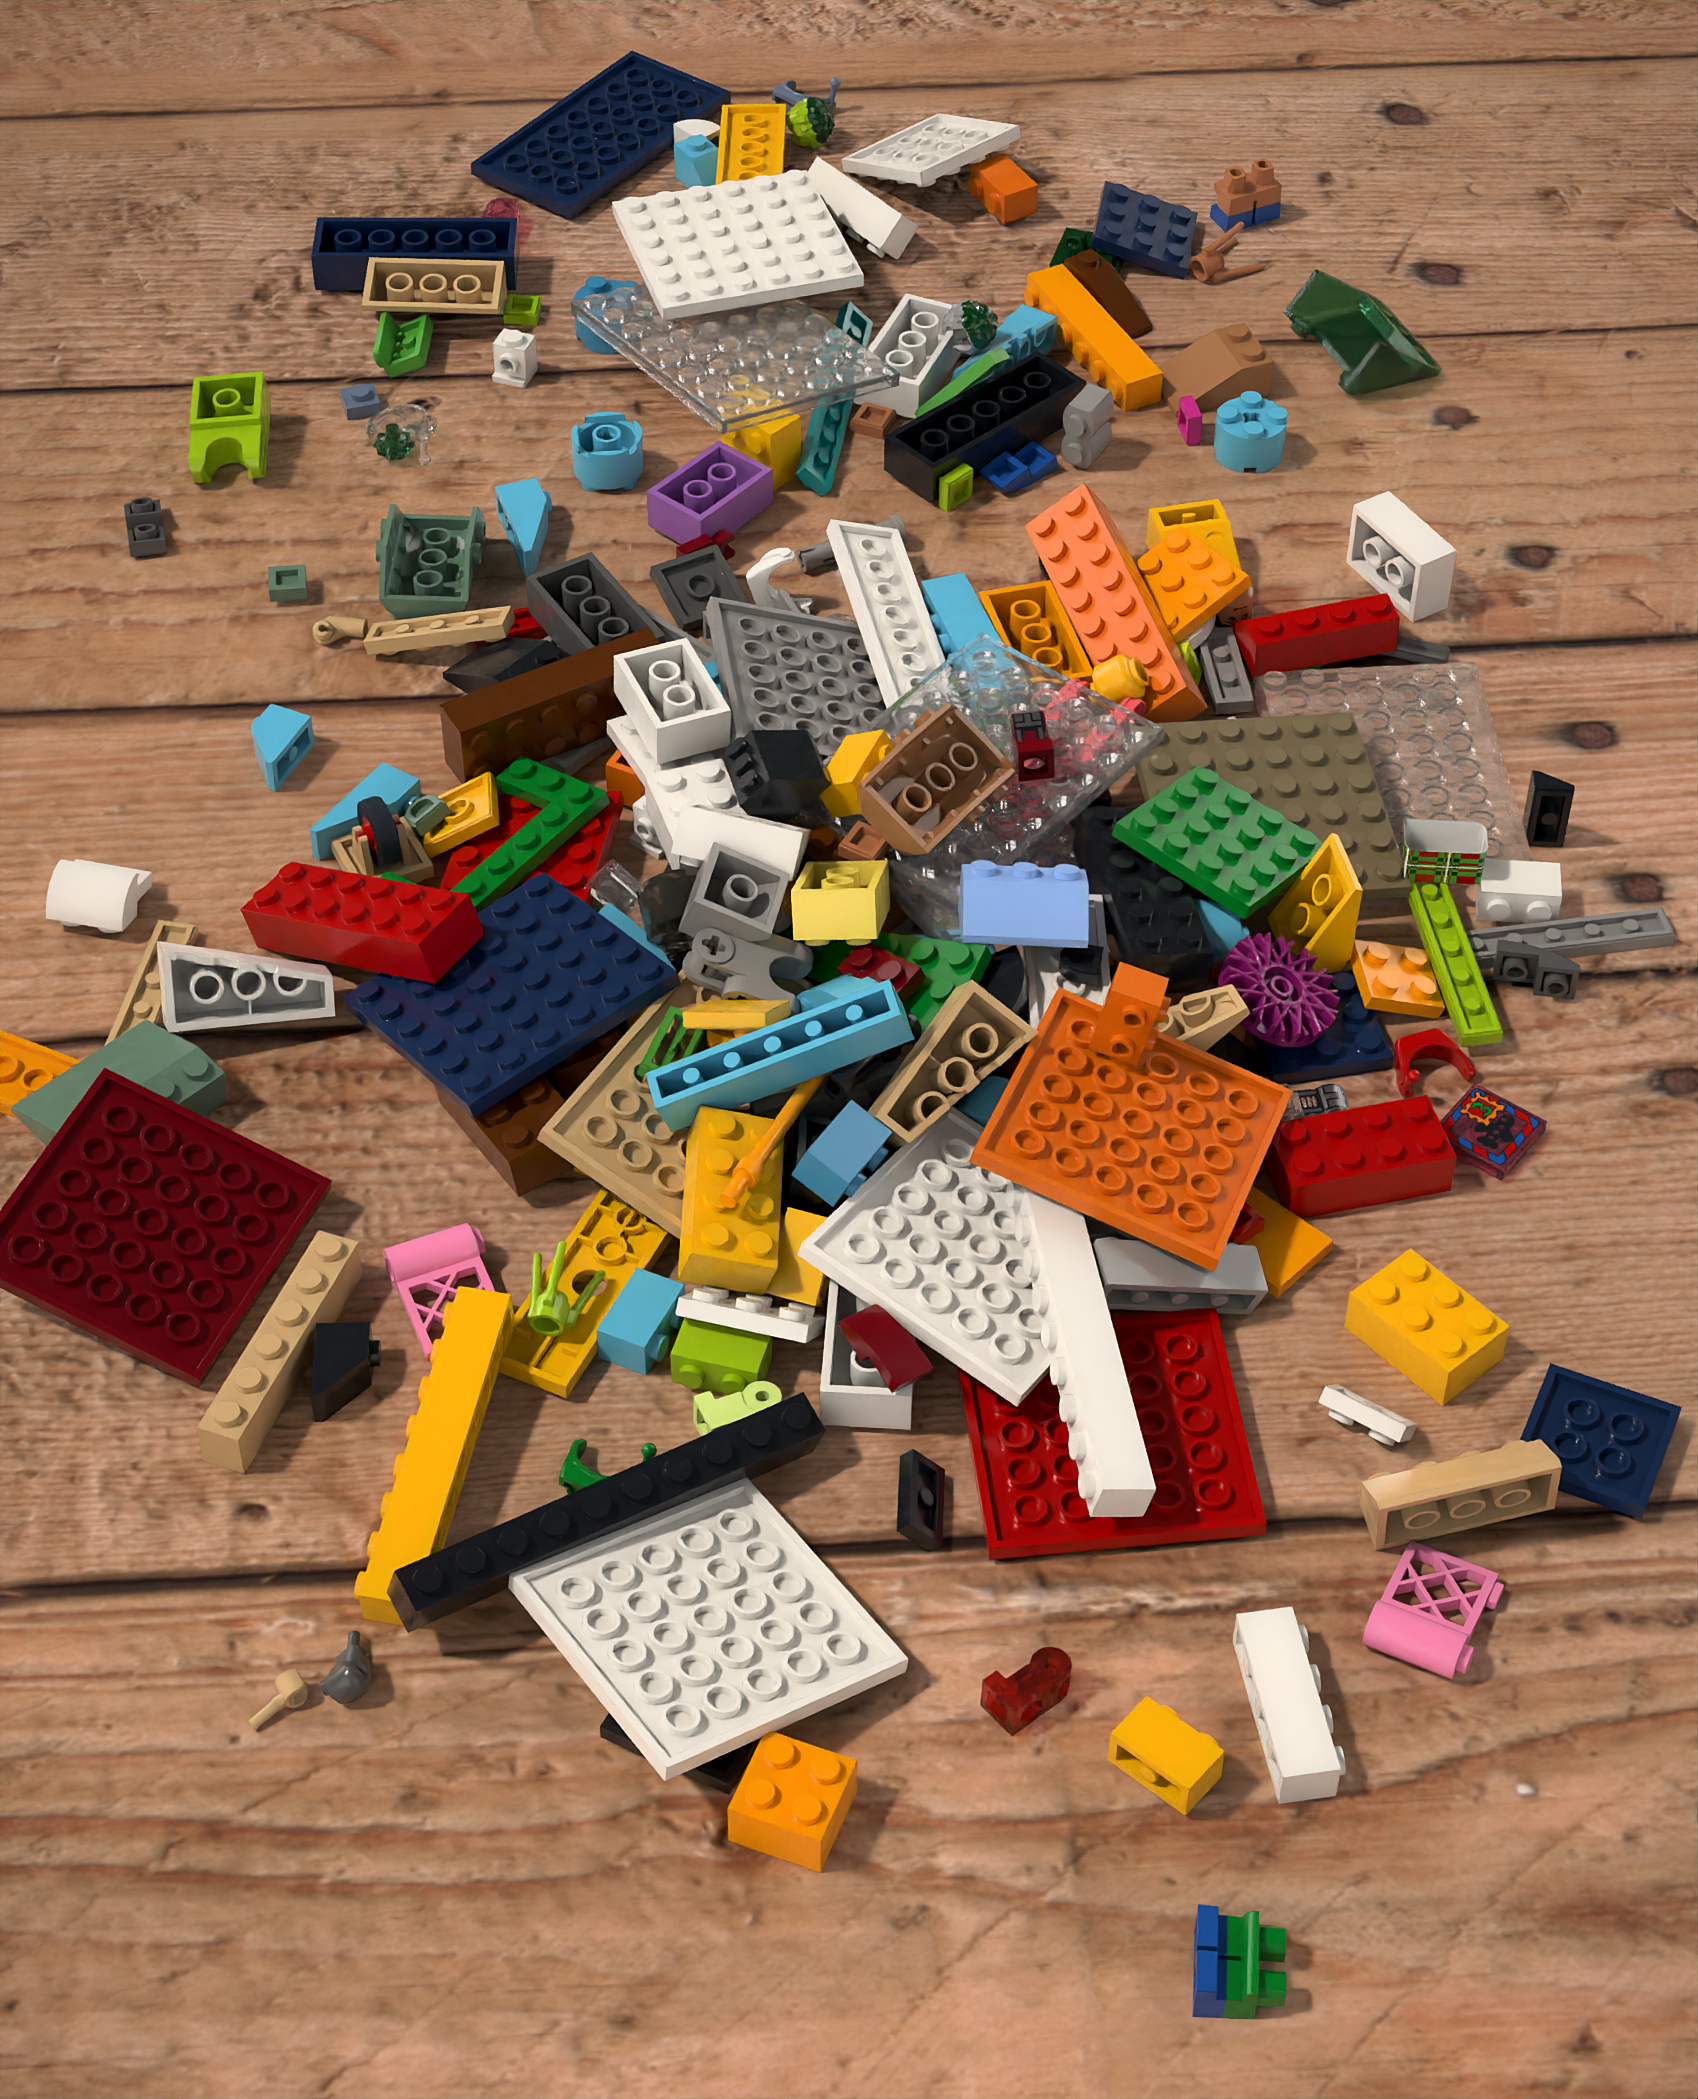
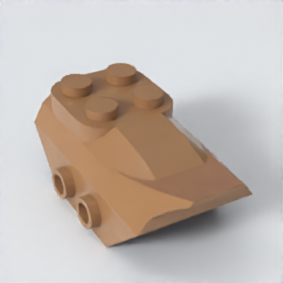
(933, 781)

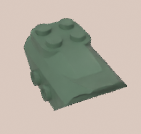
(428, 562)

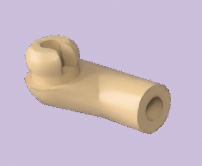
(337, 627)

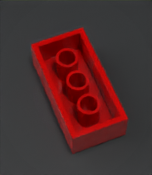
(1360, 1157)

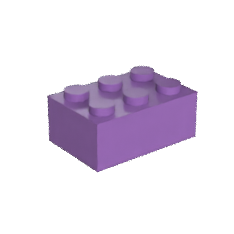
(710, 494)

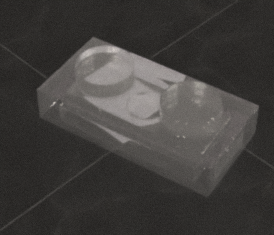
(618, 888)

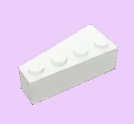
(235, 989)

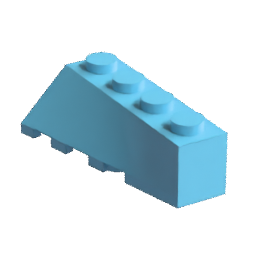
(1020, 336)

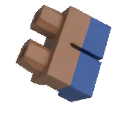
(1247, 196)

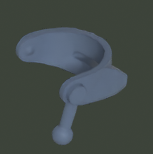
(786, 93)

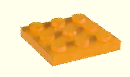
(1189, 581)

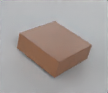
(873, 420)
(863, 844)

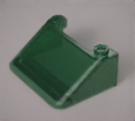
(1359, 335)

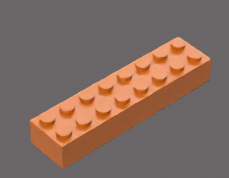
(1111, 601)

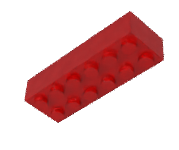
(363, 921)

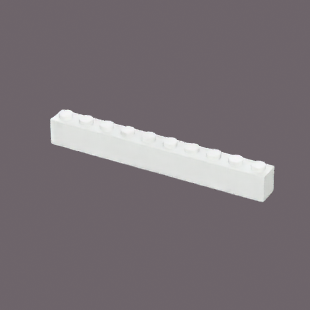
(1083, 1355)

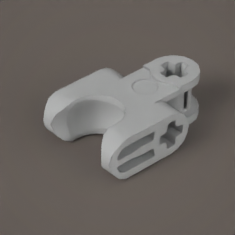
(746, 968)

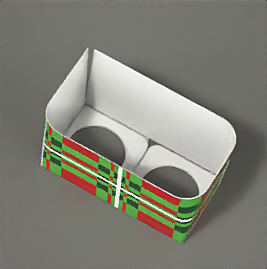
(1444, 851)

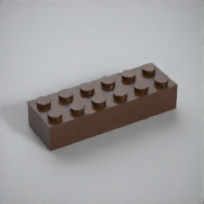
(536, 711)

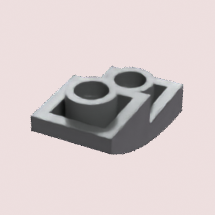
(145, 527)
(1548, 971)

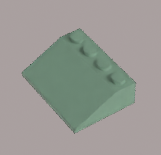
(141, 1055)

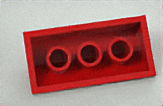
(1318, 634)

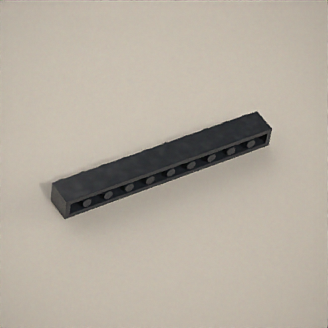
(484, 1561)

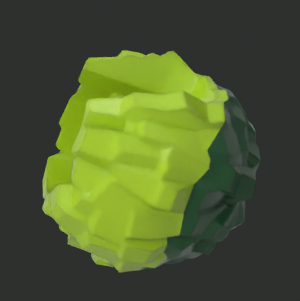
(810, 122)

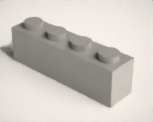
(1153, 1279)

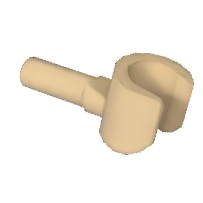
(291, 1694)

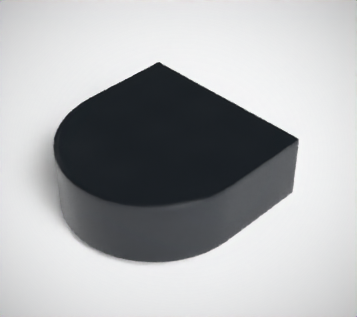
(1081, 964)

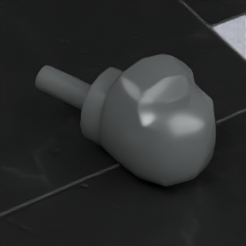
(350, 1673)

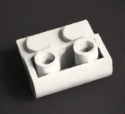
(95, 894)

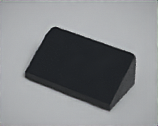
(1547, 810)

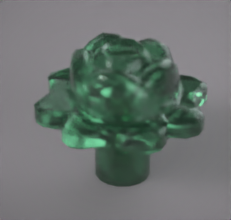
(393, 443)

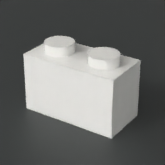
(1518, 891)

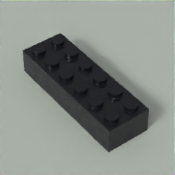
(981, 423)
(1146, 907)

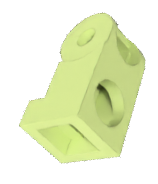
(714, 1413)

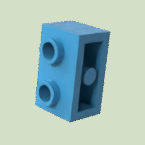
(842, 1153)

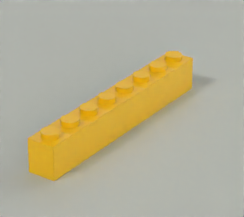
(438, 1444)

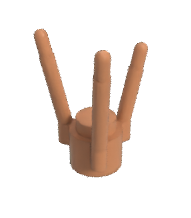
(1210, 260)

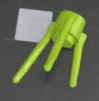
(551, 1311)

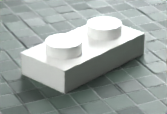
(1350, 1407)

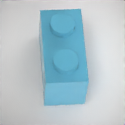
(640, 1322)

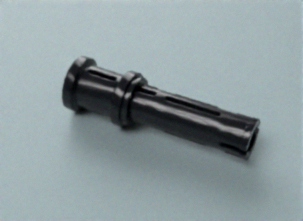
(844, 1079)

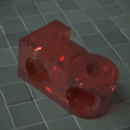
(1028, 1691)

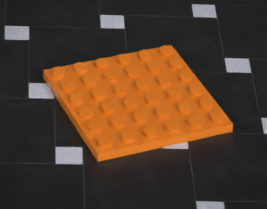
(1135, 1146)

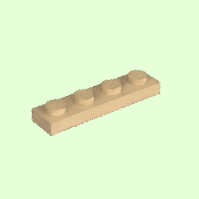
(439, 630)

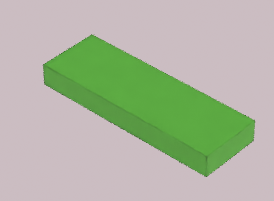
(967, 379)

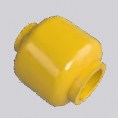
(1120, 678)

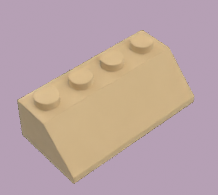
(435, 286)
(1460, 1493)

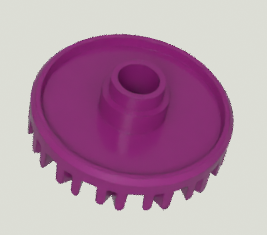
(1281, 991)

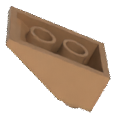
(1217, 369)

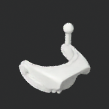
(758, 581)

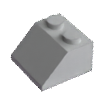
(734, 896)

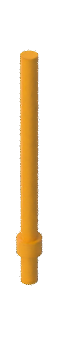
(750, 1167)

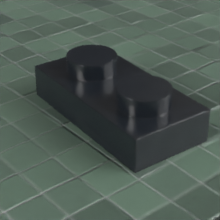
(921, 1500)

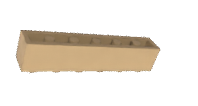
(279, 1352)

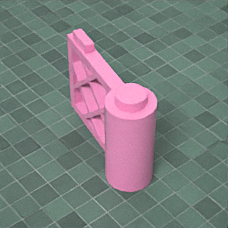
(428, 1265)
(1420, 1631)

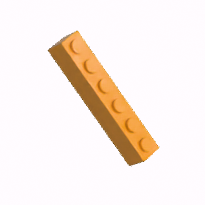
(1095, 338)

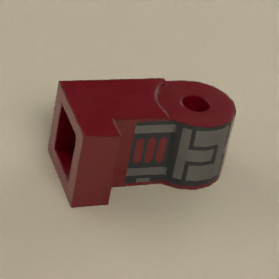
(1032, 741)

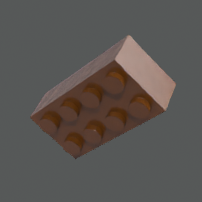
(510, 1133)

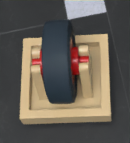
(382, 845)

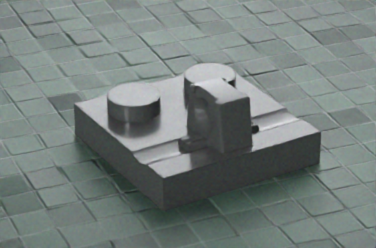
(691, 580)

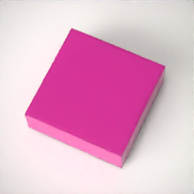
(1189, 420)

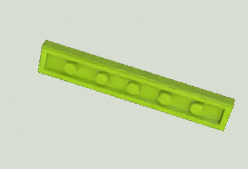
(1454, 964)

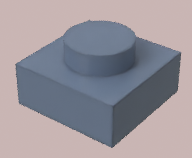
(360, 401)

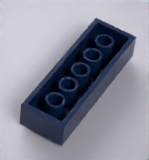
(346, 243)

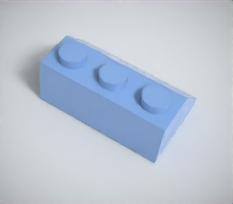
(1024, 905)

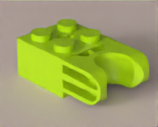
(229, 424)

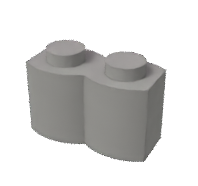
(1087, 426)

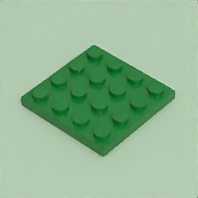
(1219, 840)

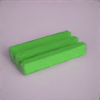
(672, 1013)

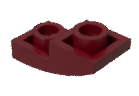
(889, 1346)

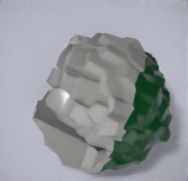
(971, 323)

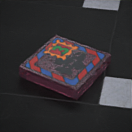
(1491, 1131)

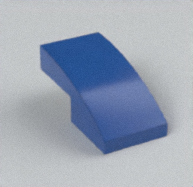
(1020, 470)

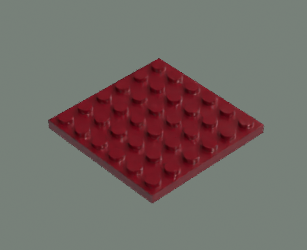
(153, 1226)

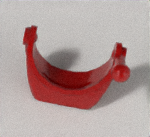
(1427, 1044)

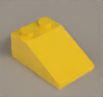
(1321, 908)

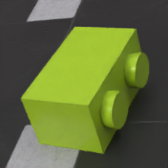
(719, 1357)

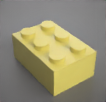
(840, 901)

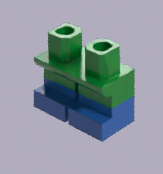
(1227, 1965)

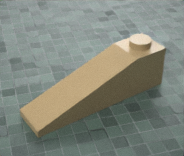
(1204, 1017)

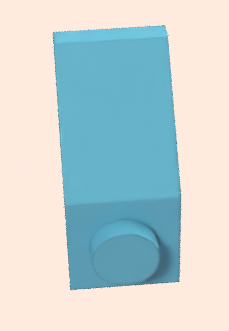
(696, 161)
(281, 742)

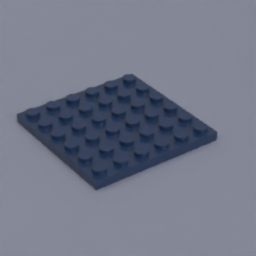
(518, 999)

